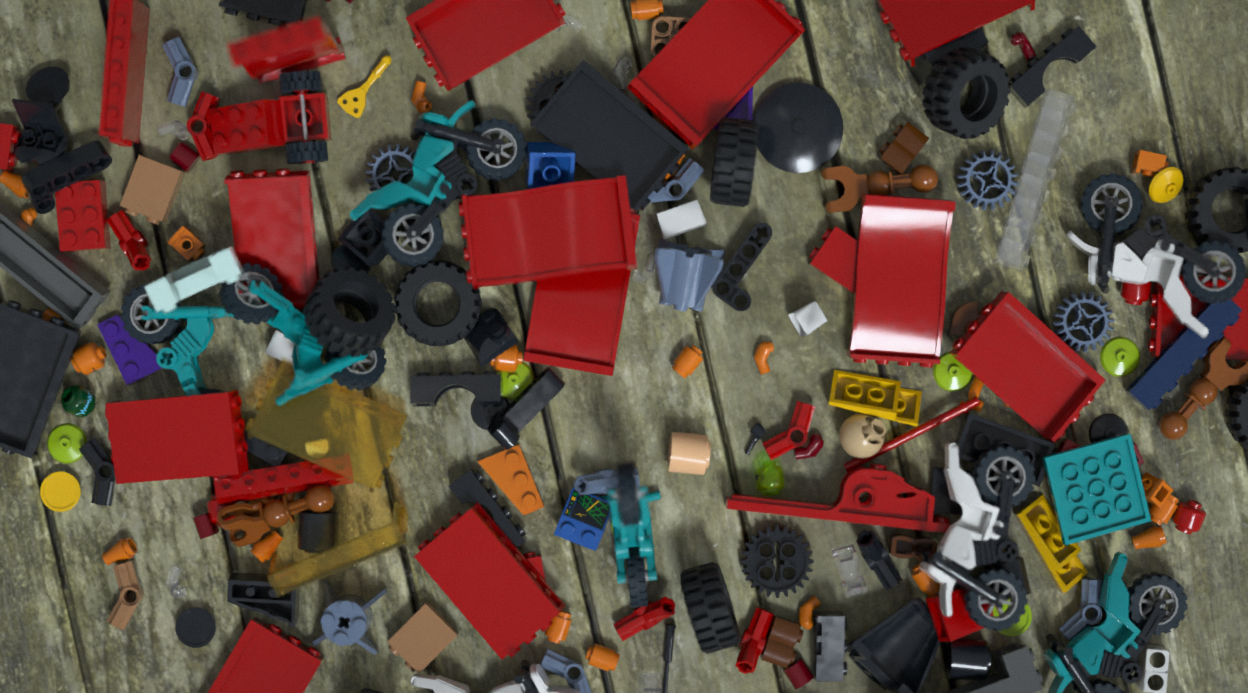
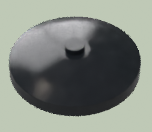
(798, 127)

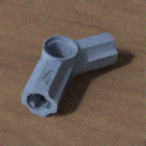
(180, 58)
(685, 177)
(599, 482)
(1089, 597)
(560, 665)

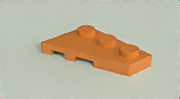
(514, 478)

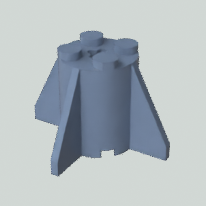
(686, 274)
(350, 606)

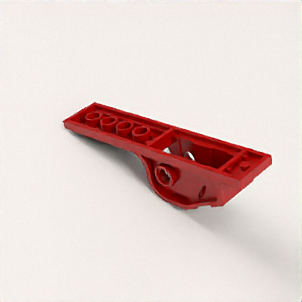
(881, 508)

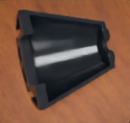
(898, 649)

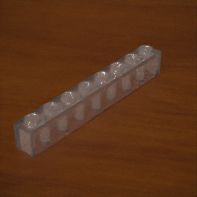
(1034, 179)

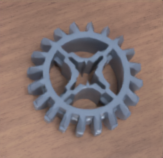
(392, 160)
(977, 175)
(1080, 312)

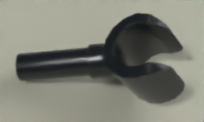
(758, 432)

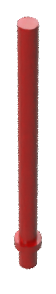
(964, 407)

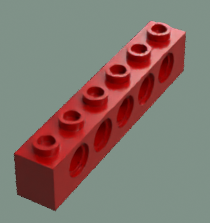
(274, 482)

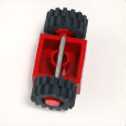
(304, 117)

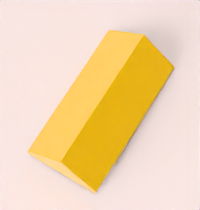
(875, 397)
(1043, 532)

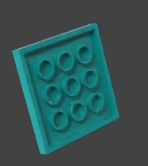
(1096, 489)

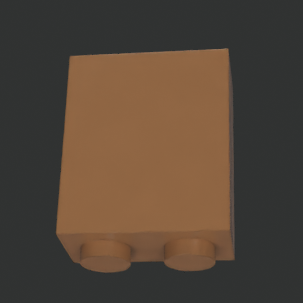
(152, 190)
(422, 638)

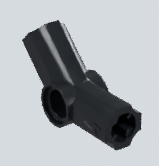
(103, 485)
(878, 559)

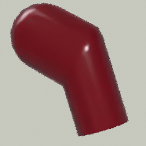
(1020, 39)
(812, 449)

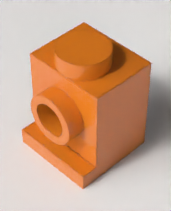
(1148, 163)
(185, 234)
(1152, 486)

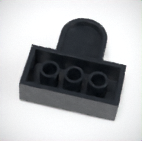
(980, 434)

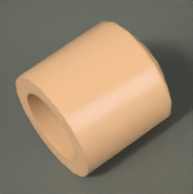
(688, 453)

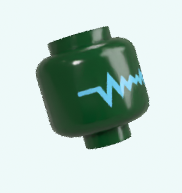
(78, 401)

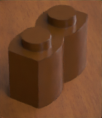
(903, 148)
(906, 547)
(781, 641)

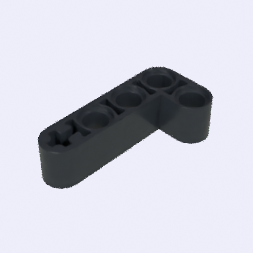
(63, 172)
(745, 263)
(525, 407)

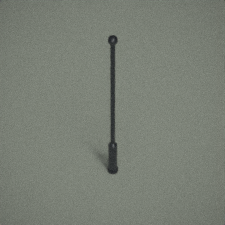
(668, 652)

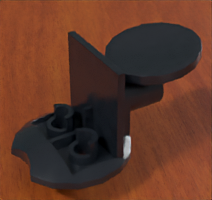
(43, 133)

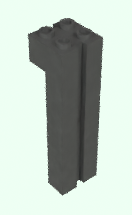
(48, 271)
(1014, 674)

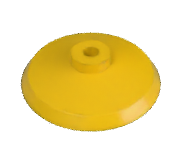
(1166, 185)
(60, 491)

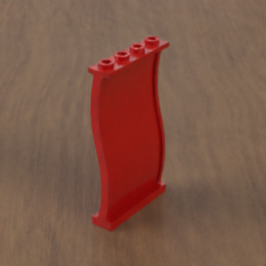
(286, 50)
(714, 63)
(548, 232)
(900, 279)
(579, 319)

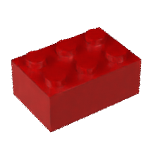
(246, 127)
(83, 217)

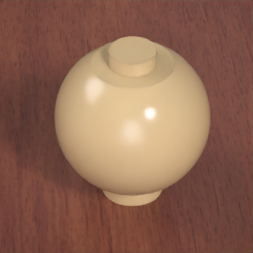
(862, 435)

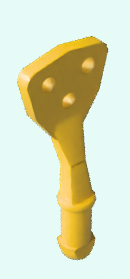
(361, 92)

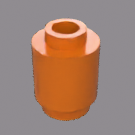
(646, 9)
(687, 361)
(1164, 513)
(924, 582)
(560, 627)
(602, 657)

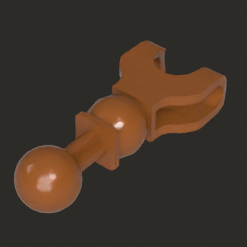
(922, 179)
(1204, 390)
(258, 519)

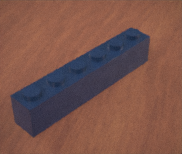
(1181, 353)

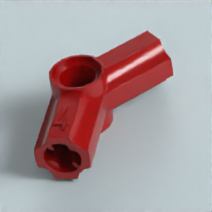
(203, 139)
(130, 240)
(800, 421)
(644, 617)
(753, 640)

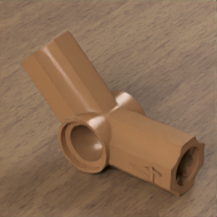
(125, 608)

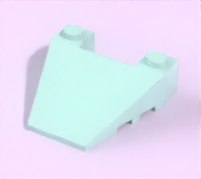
(193, 278)

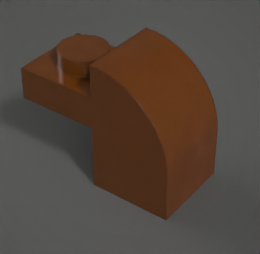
(963, 317)

